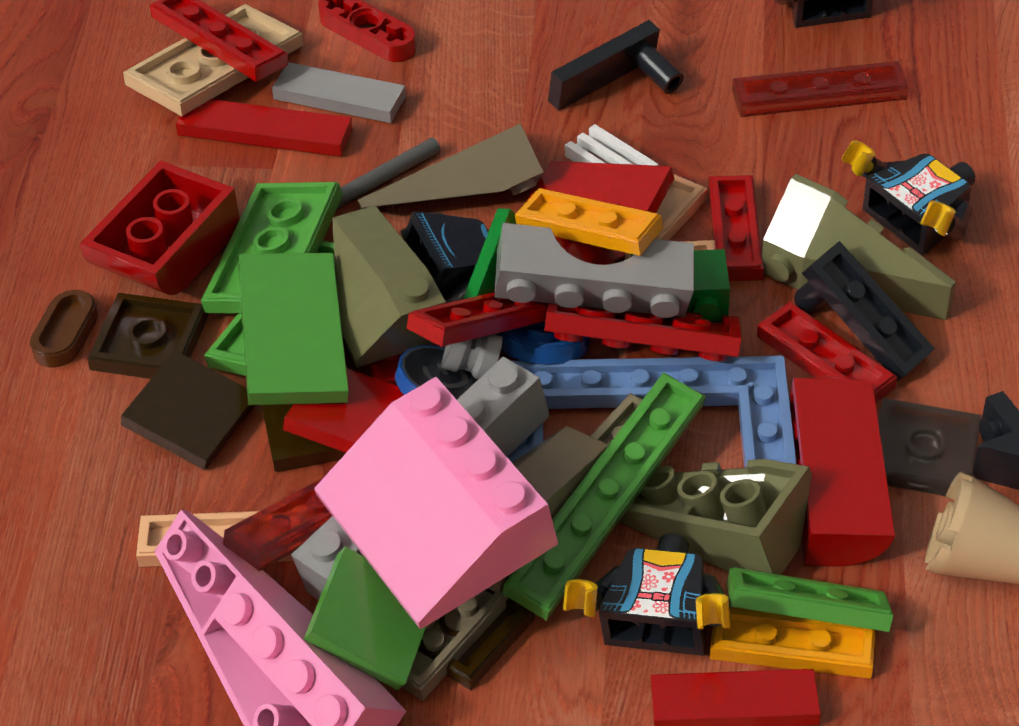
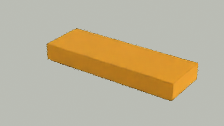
(591, 221)
(794, 643)

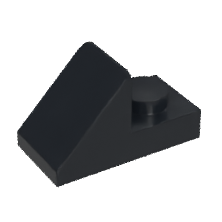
(999, 453)

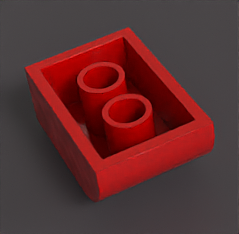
(164, 229)

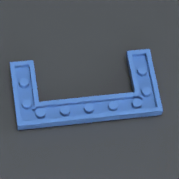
(748, 382)

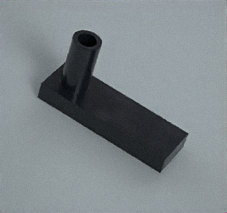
(612, 61)
(864, 309)

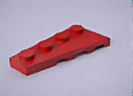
(666, 337)

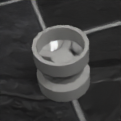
(473, 355)

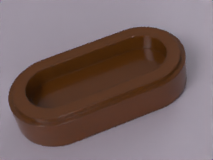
(64, 328)

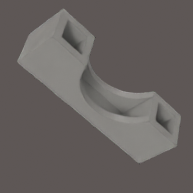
(539, 270)

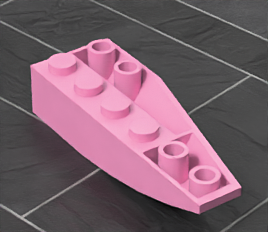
(258, 640)

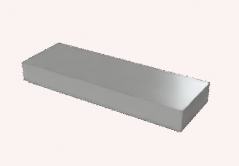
(339, 92)

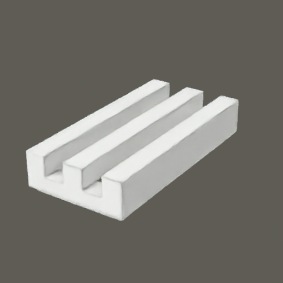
(606, 147)

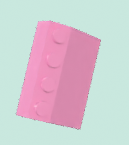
(435, 504)

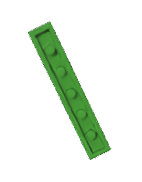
(606, 494)

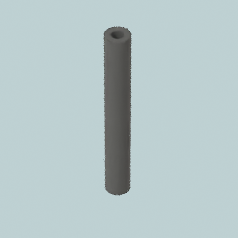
(389, 170)

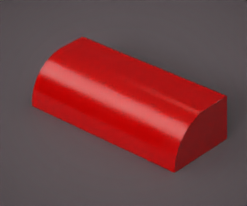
(848, 492)

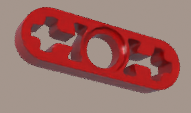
(388, 39)

